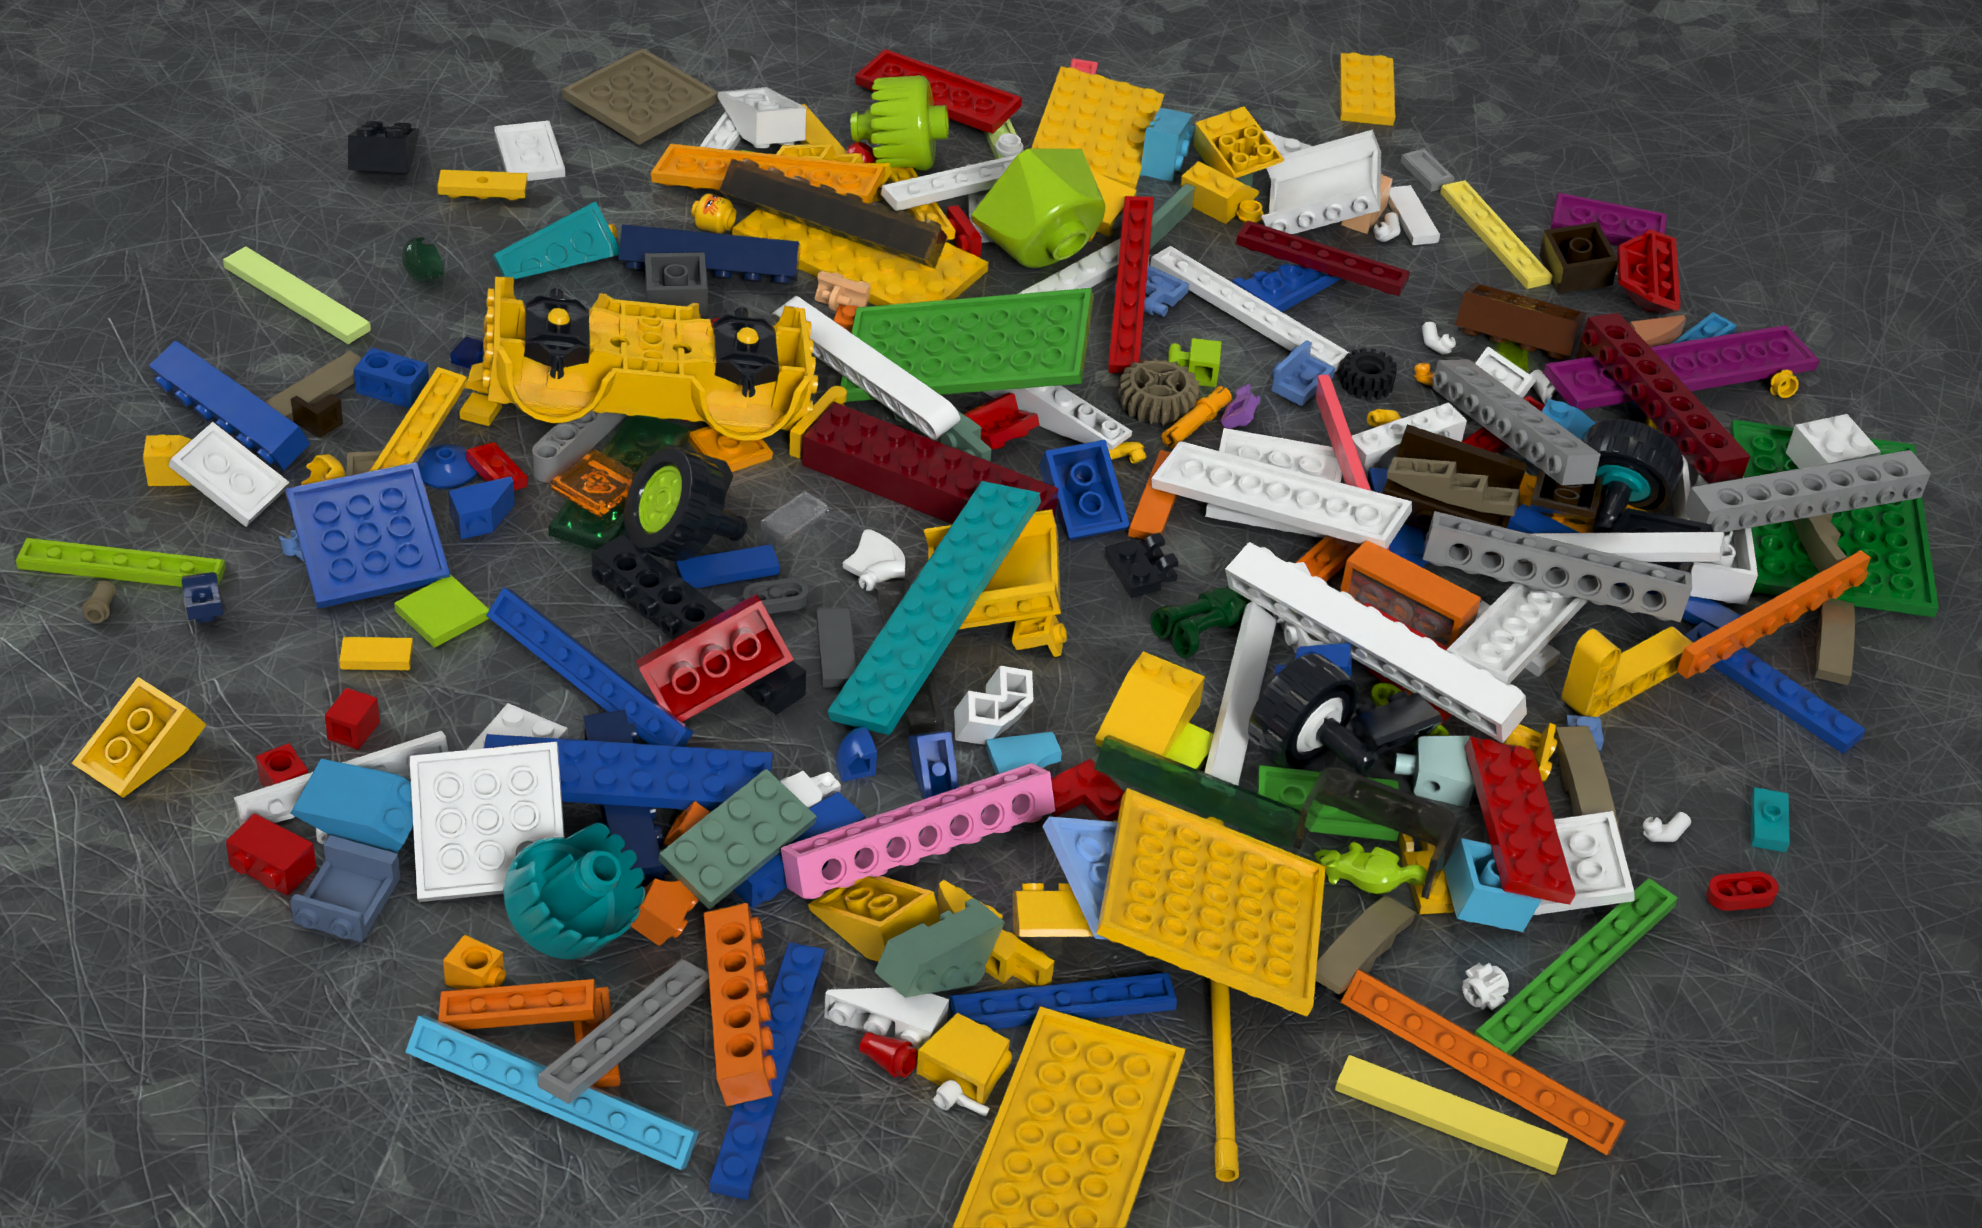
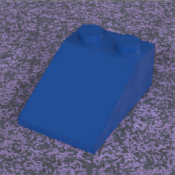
(1088, 489)

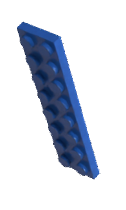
(647, 773)

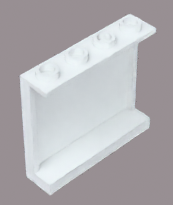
(1325, 184)

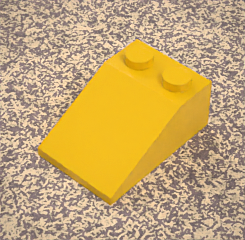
(1153, 704)
(138, 739)
(875, 912)

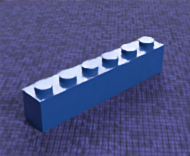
(228, 405)

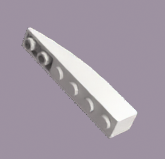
(1068, 414)

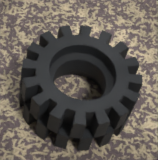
(1368, 374)

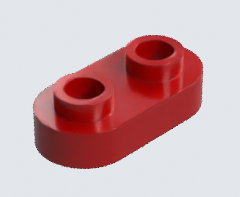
(1742, 891)

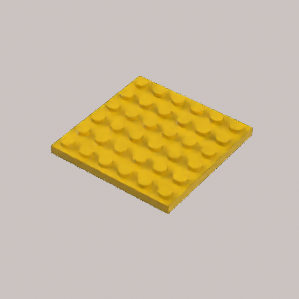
(1214, 902)

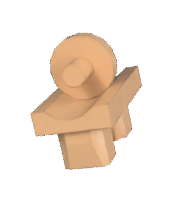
(836, 290)

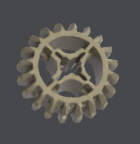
(1157, 391)

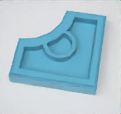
(1021, 750)

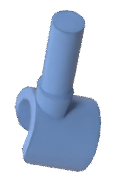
(291, 546)

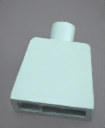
(1439, 769)

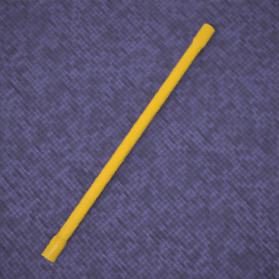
(1225, 1147)

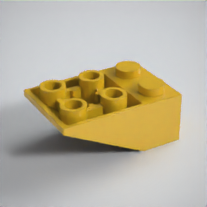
(1235, 143)

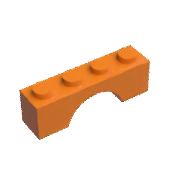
(665, 901)

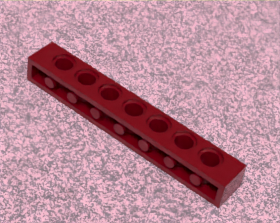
(1665, 398)

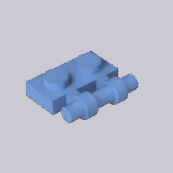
(1162, 289)

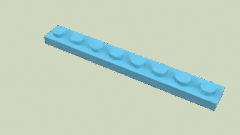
(518, 1078)

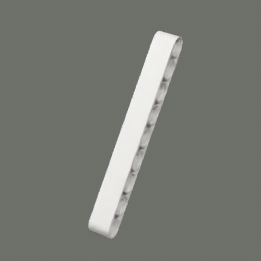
(876, 374)

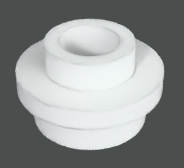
(1009, 145)

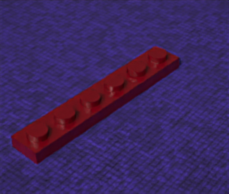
(1323, 258)

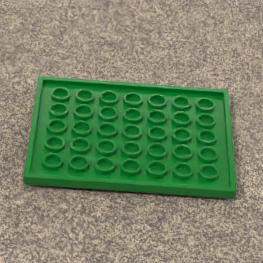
(1890, 533)

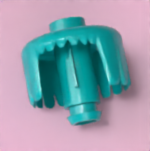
(573, 892)

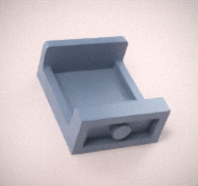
(347, 889)

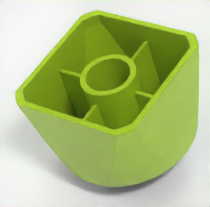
(1042, 207)

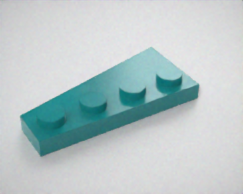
(562, 244)

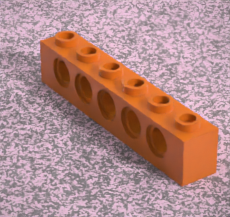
(738, 1004)

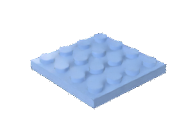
(1084, 855)

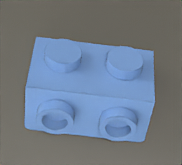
(1298, 374)

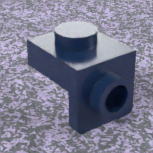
(202, 597)

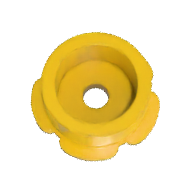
(1250, 210)
(1784, 384)

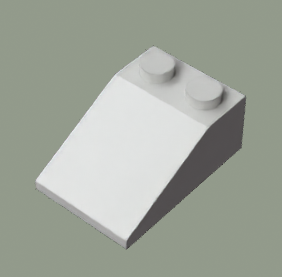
(765, 116)

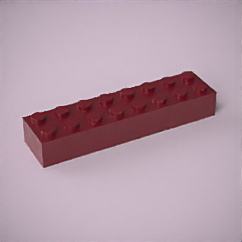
(906, 464)

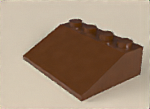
(1520, 320)

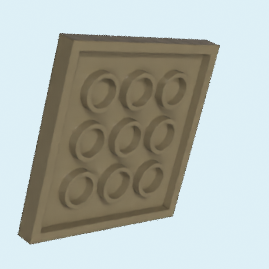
(640, 96)

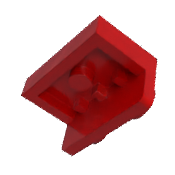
(1002, 420)

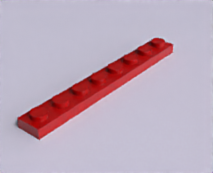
(1131, 283)

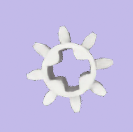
(1485, 986)

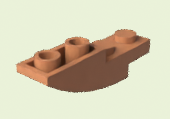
(1653, 331)

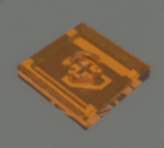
(594, 483)

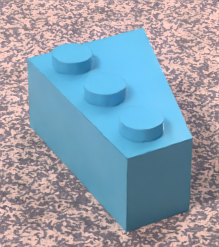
(1167, 144)

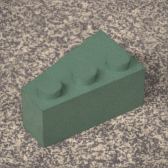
(941, 955)

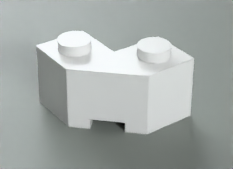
(992, 713)

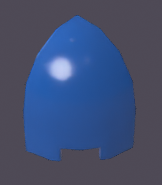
(856, 755)

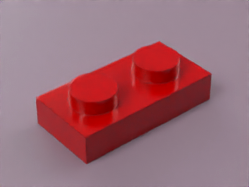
(966, 235)
(495, 464)

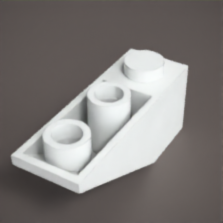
(888, 1013)

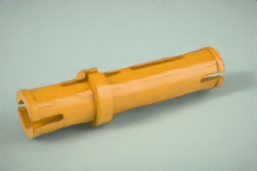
(1205, 410)

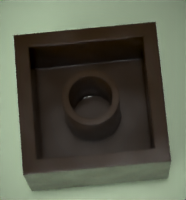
(1578, 257)

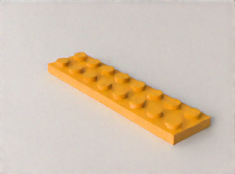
(707, 167)

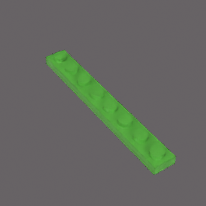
(1577, 968)

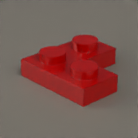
(1087, 787)

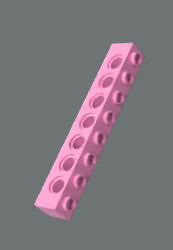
(965, 804)

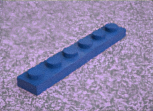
(1786, 696)

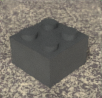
(677, 279)

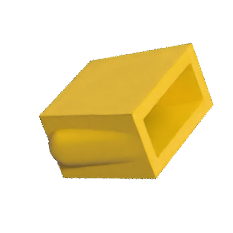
(966, 1054)

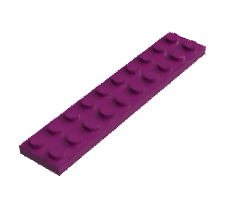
(1695, 362)

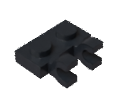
(1133, 567)

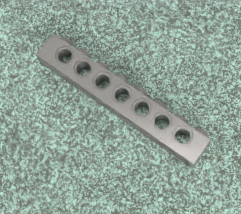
(1516, 422)
(1808, 492)
(1574, 560)

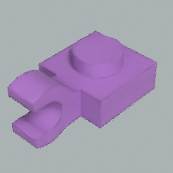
(1241, 410)

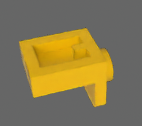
(1039, 632)

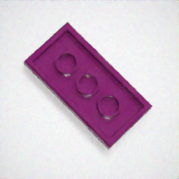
(1617, 221)

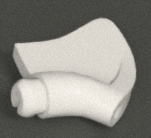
(876, 560)

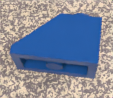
(481, 506)
(933, 762)

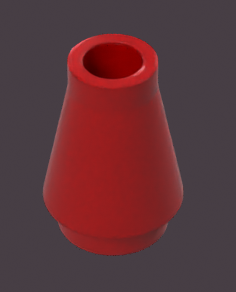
(891, 1054)

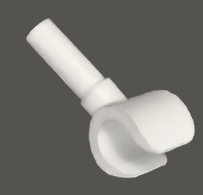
(951, 1092)

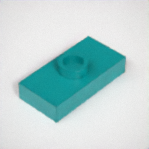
(1770, 819)

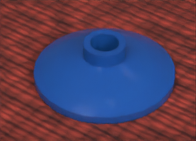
(445, 467)

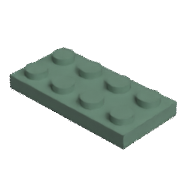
(737, 838)

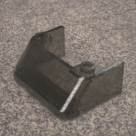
(1385, 807)

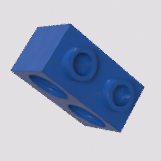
(390, 377)

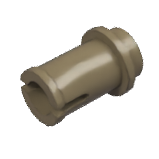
(97, 607)

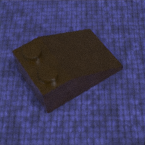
(1573, 502)

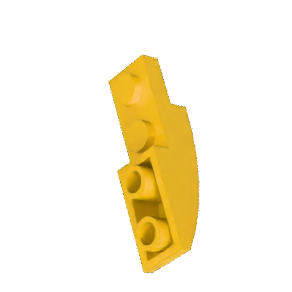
(1009, 954)

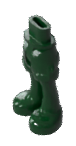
(1219, 608)

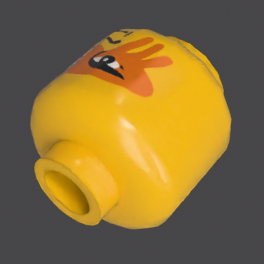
(713, 214)

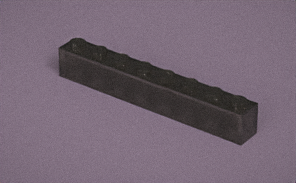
(834, 213)

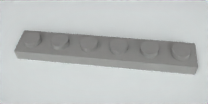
(624, 1031)

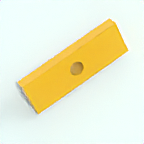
(482, 184)

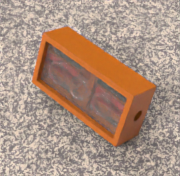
(1409, 593)

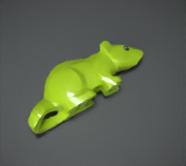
(1370, 872)

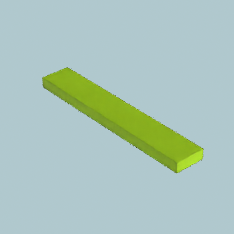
(114, 562)

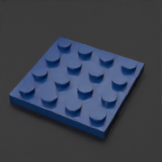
(367, 535)

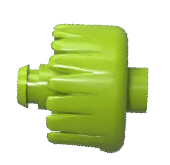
(902, 122)

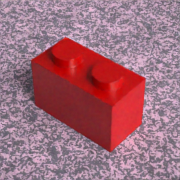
(271, 854)

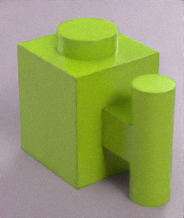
(1201, 360)

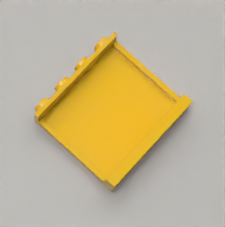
(1026, 579)

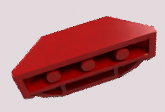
(1650, 272)

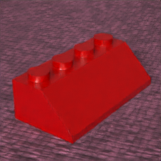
(715, 659)

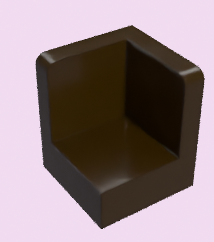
(317, 418)

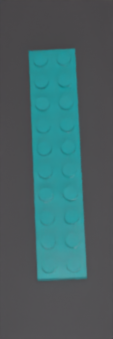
(934, 608)

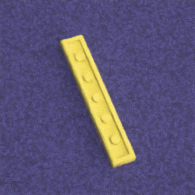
(1496, 234)
(1451, 1115)

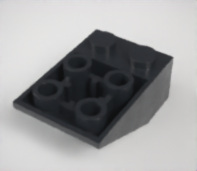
(382, 147)

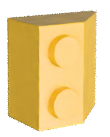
(1217, 192)
(1048, 912)

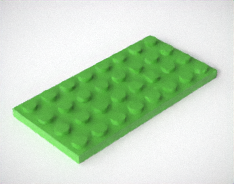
(982, 340)

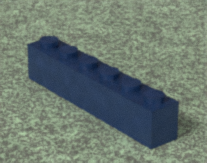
(724, 253)
(630, 822)

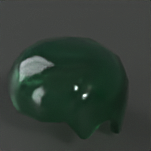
(422, 260)

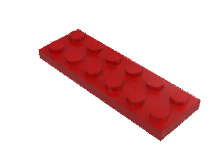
(965, 98)
(1519, 821)

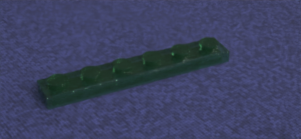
(1198, 790)

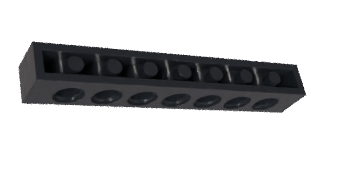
(680, 608)

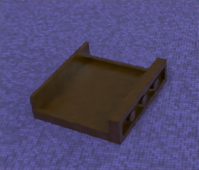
(1423, 444)

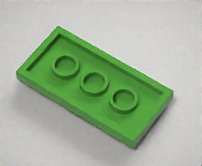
(1293, 788)

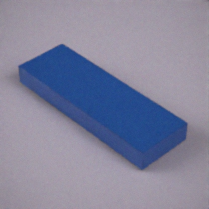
(729, 566)

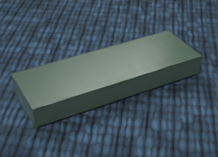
(1171, 213)

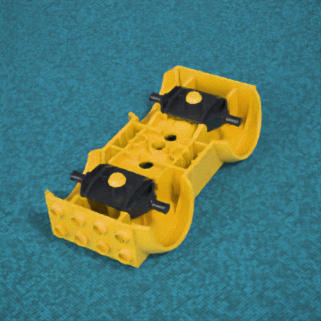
(647, 361)

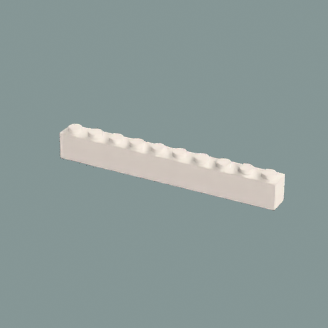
(1378, 642)

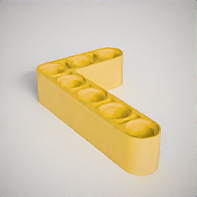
(1605, 677)

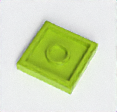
(442, 610)

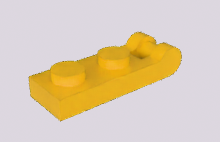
(834, 394)

